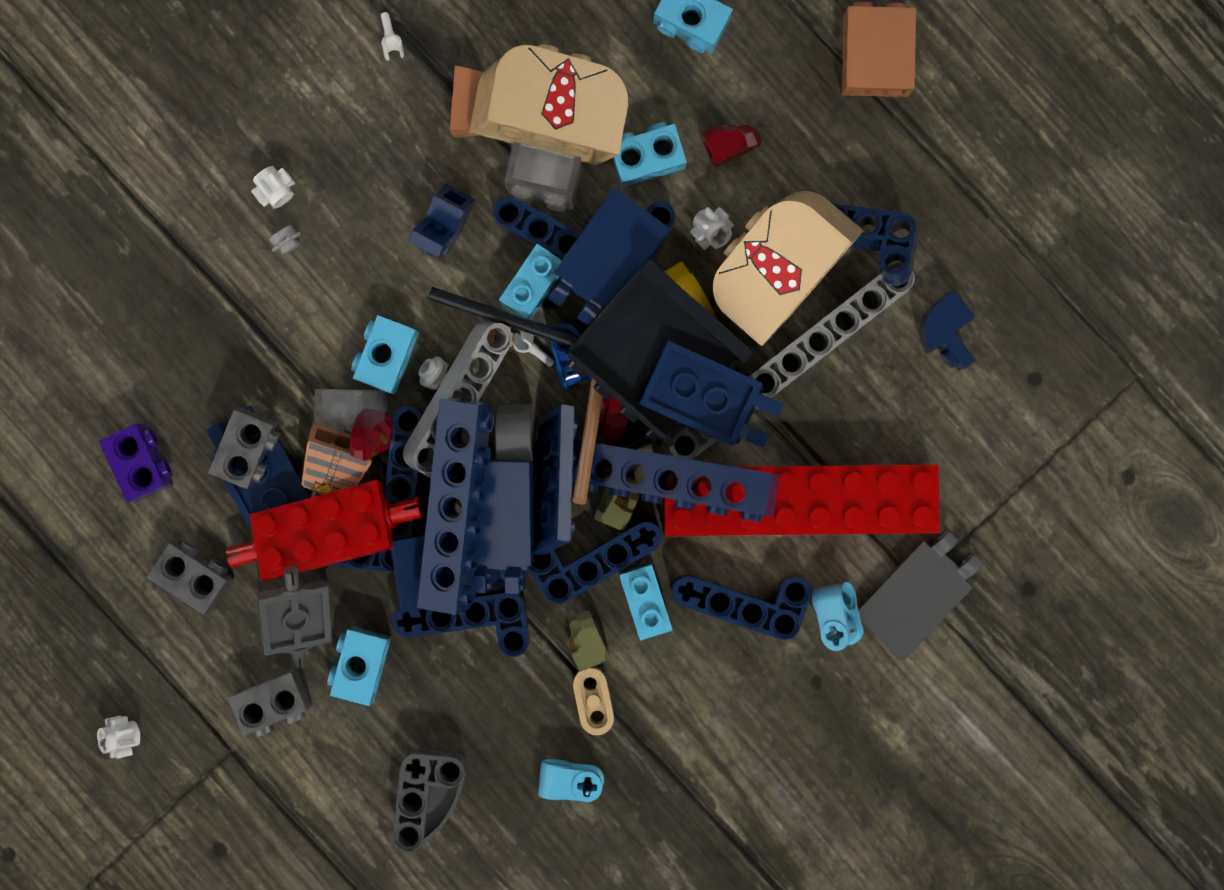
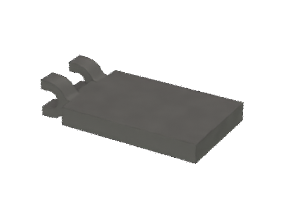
(918, 595)

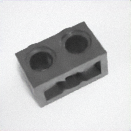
(236, 444)
(187, 585)
(268, 697)

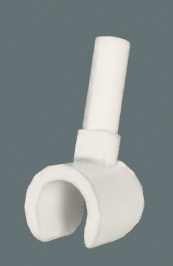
(390, 41)
(524, 343)

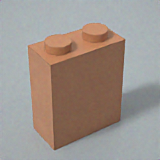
(878, 50)

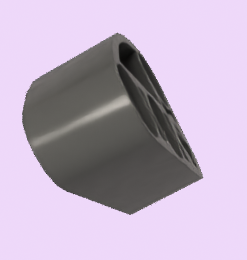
(515, 432)
(436, 790)

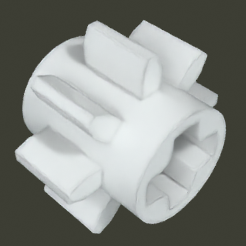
(273, 187)
(712, 228)
(118, 737)

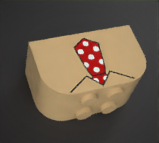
(552, 103)
(781, 261)

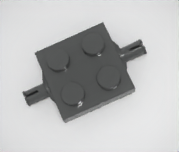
(294, 617)

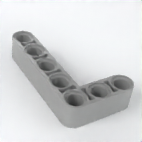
(459, 377)

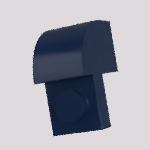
(442, 222)
(939, 330)

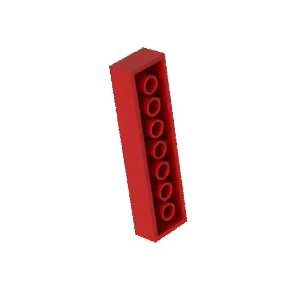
(824, 502)

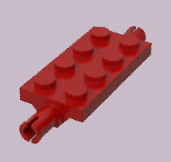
(323, 530)

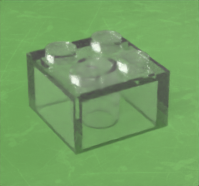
(543, 176)

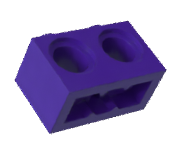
(129, 468)

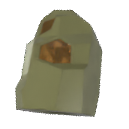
(616, 509)
(586, 641)

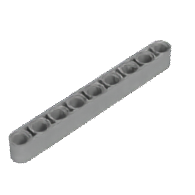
(807, 356)

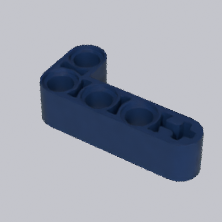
(883, 240)
(599, 557)
(738, 600)
(462, 621)

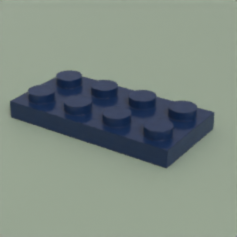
(553, 479)

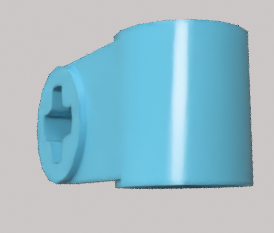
(837, 612)
(566, 781)

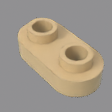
(593, 700)

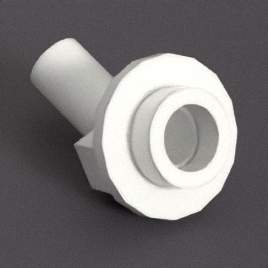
(433, 372)

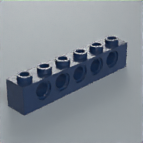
(759, 486)
(435, 588)

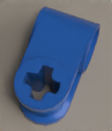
(562, 360)

